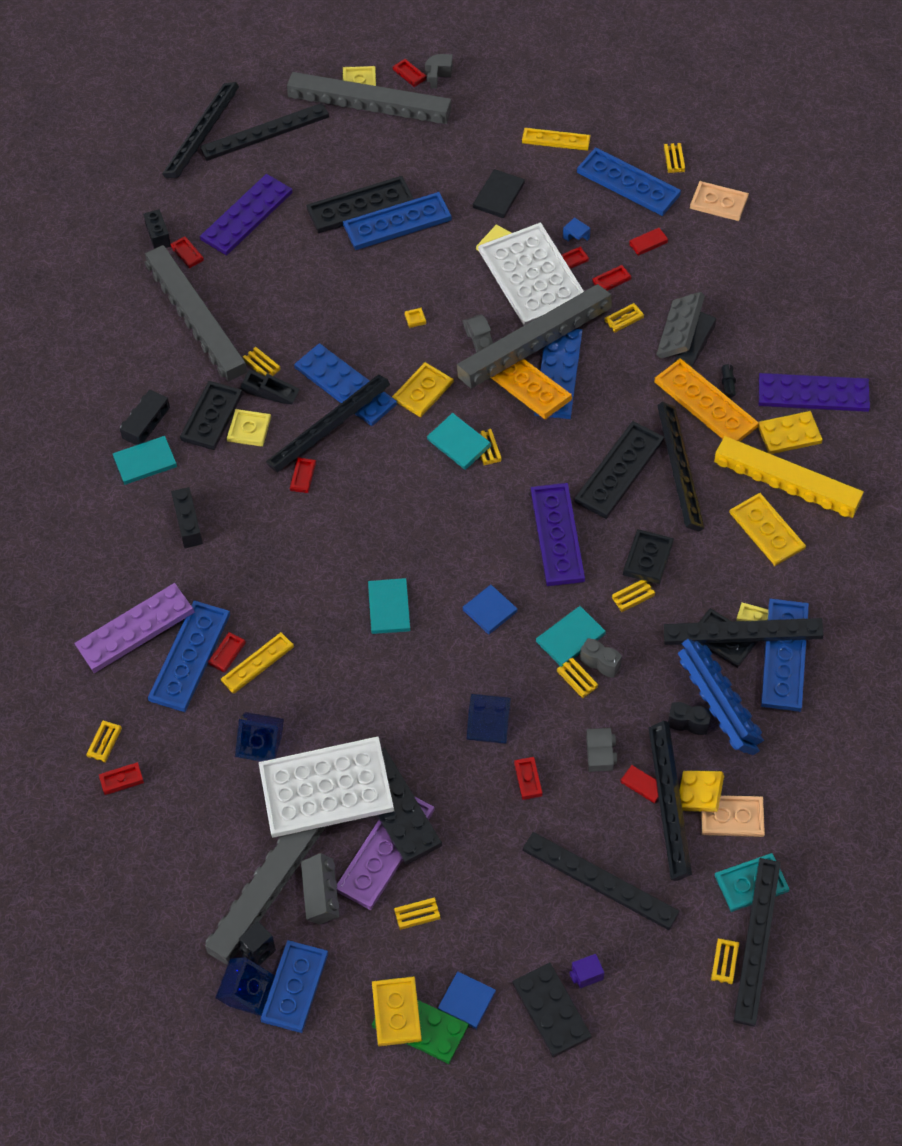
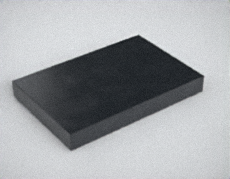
(498, 193)
(648, 556)
(731, 652)

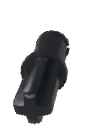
(728, 380)

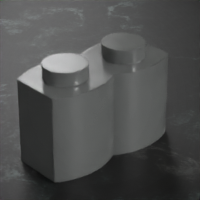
(599, 657)
(600, 749)

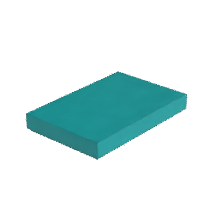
(459, 441)
(144, 460)
(389, 606)
(569, 635)
(739, 882)

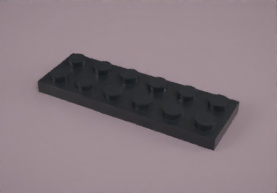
(334, 210)
(619, 469)
(407, 824)

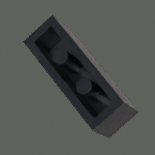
(144, 417)
(186, 517)

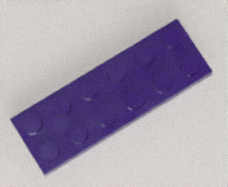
(246, 214)
(814, 392)
(557, 534)

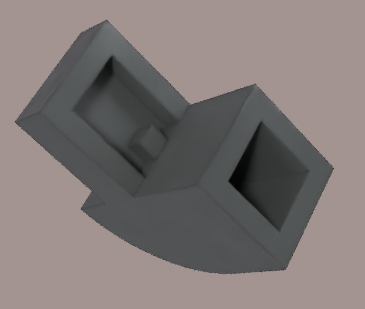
(438, 66)
(478, 330)

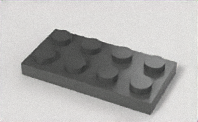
(680, 325)

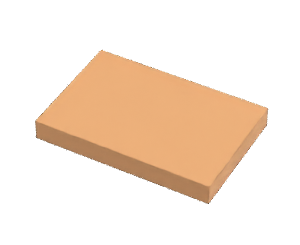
(719, 201)
(735, 817)

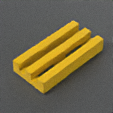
(666, 150)
(626, 319)
(256, 351)
(495, 448)
(650, 593)
(561, 670)
(104, 757)
(402, 925)
(722, 978)

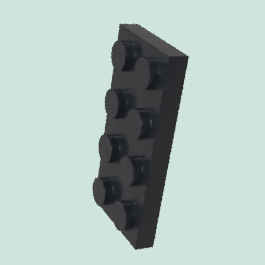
(211, 415)
(551, 1009)

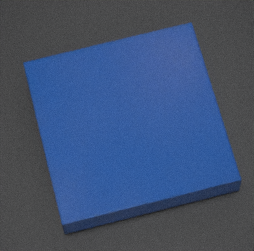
(489, 609)
(467, 999)

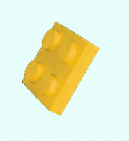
(701, 790)

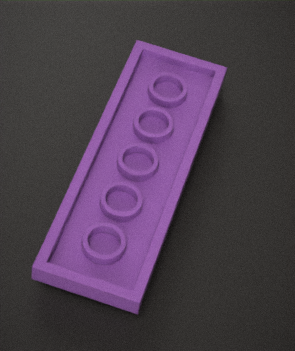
(134, 627)
(373, 865)

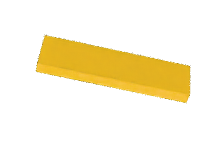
(556, 139)
(257, 663)

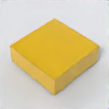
(415, 317)

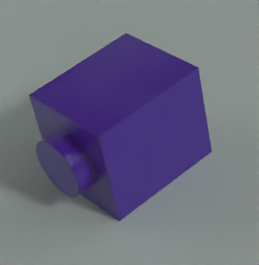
(587, 971)

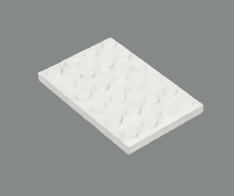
(530, 272)
(325, 787)

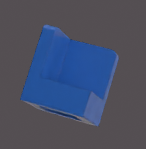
(576, 229)

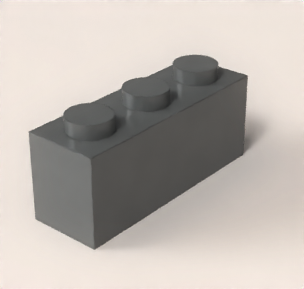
(320, 889)

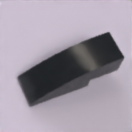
(702, 332)
(269, 387)

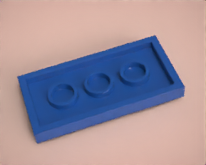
(294, 986)

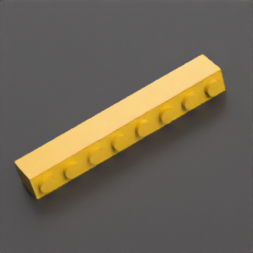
(788, 477)

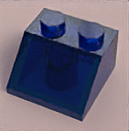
(488, 718)
(258, 737)
(245, 986)

